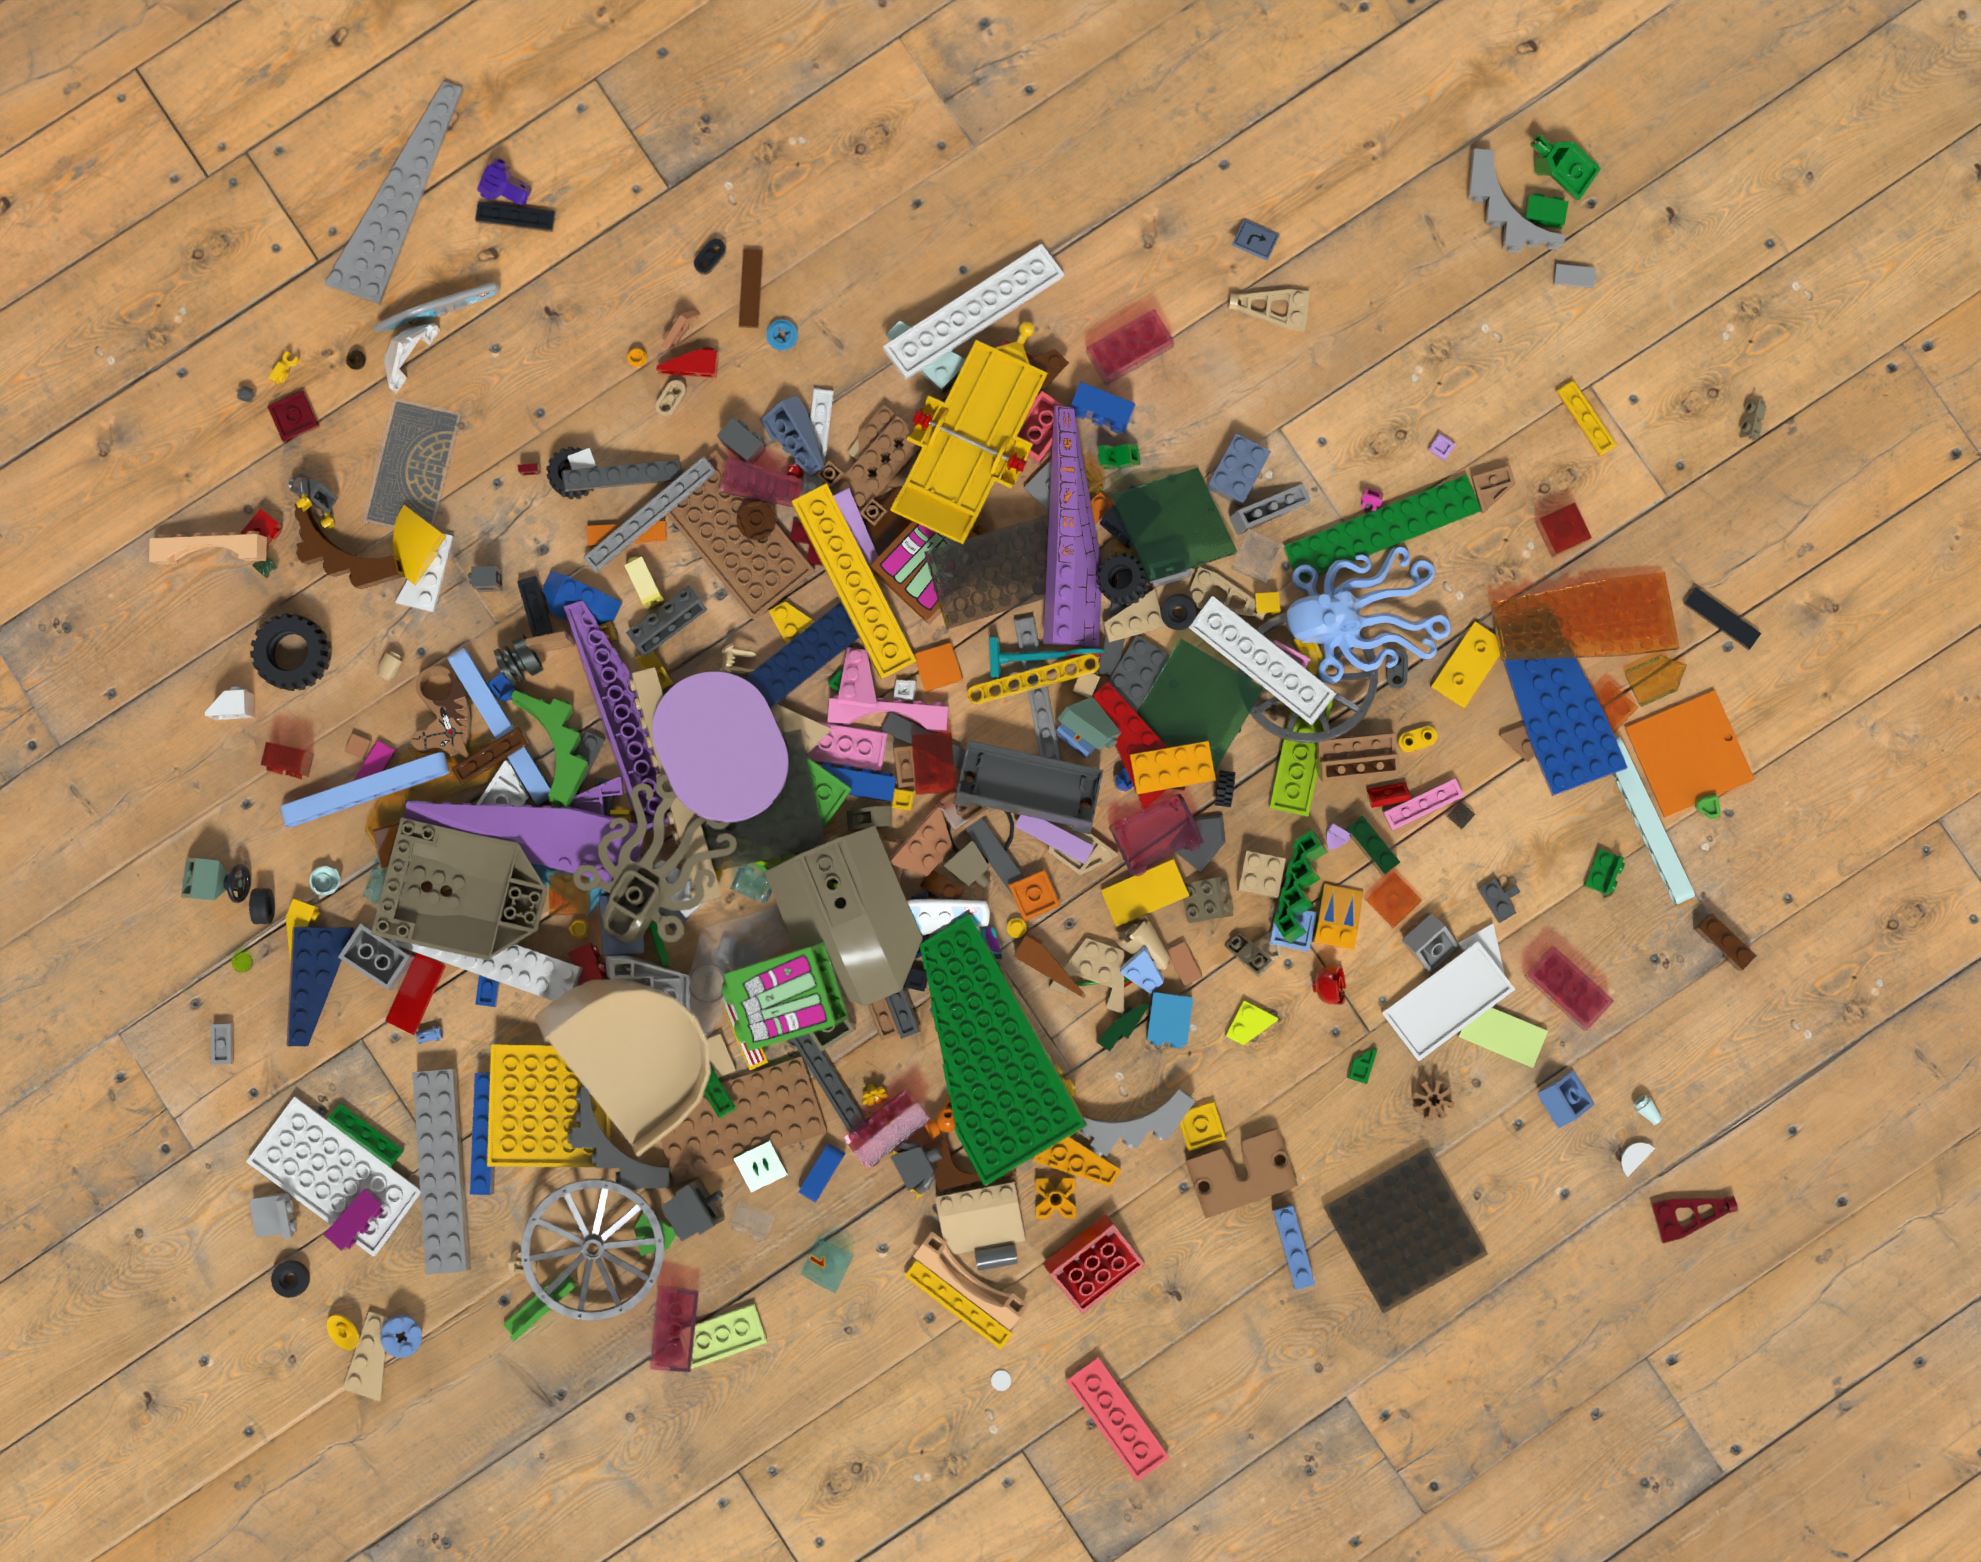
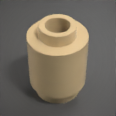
(389, 665)

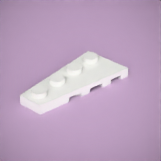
(426, 592)

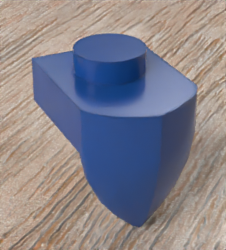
(502, 687)
(1122, 781)

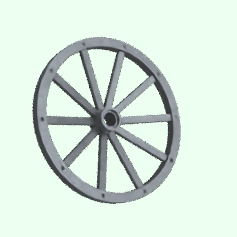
(1327, 734)
(565, 1191)

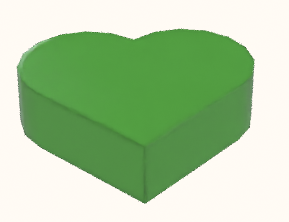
(1708, 805)

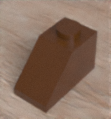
(941, 886)

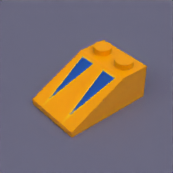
(1338, 917)

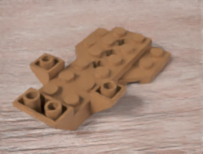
(875, 442)

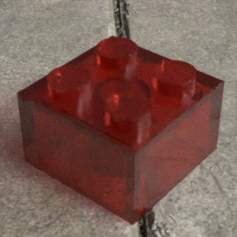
(1563, 530)
(287, 759)

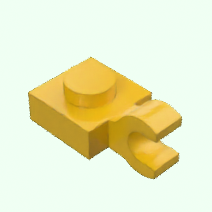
(280, 372)

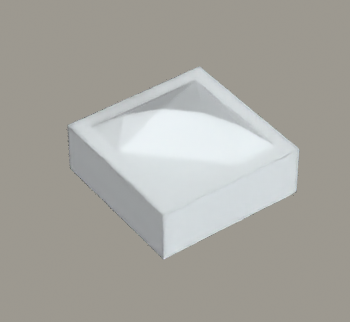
(905, 690)

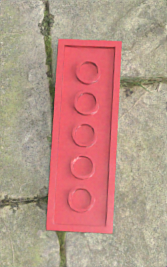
(1117, 1419)

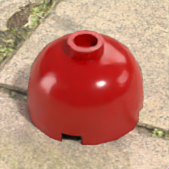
(1330, 985)

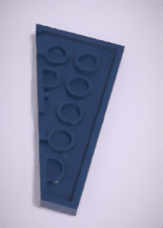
(311, 977)

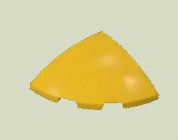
(415, 543)

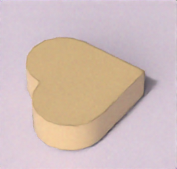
(1272, 951)

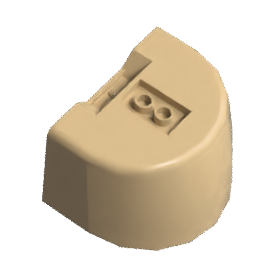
(632, 1053)

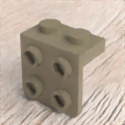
(1208, 900)

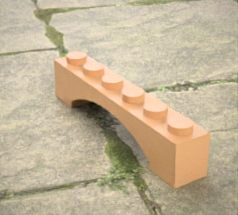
(169, 549)
(1001, 1306)

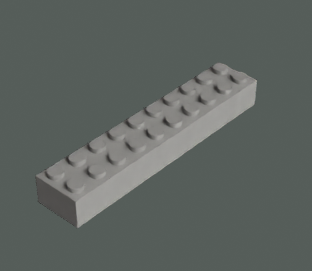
(441, 1171)

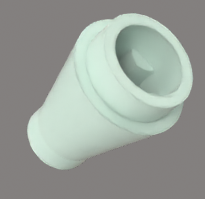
(1647, 1108)

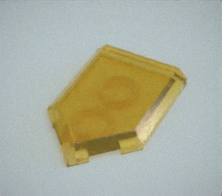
(1655, 679)

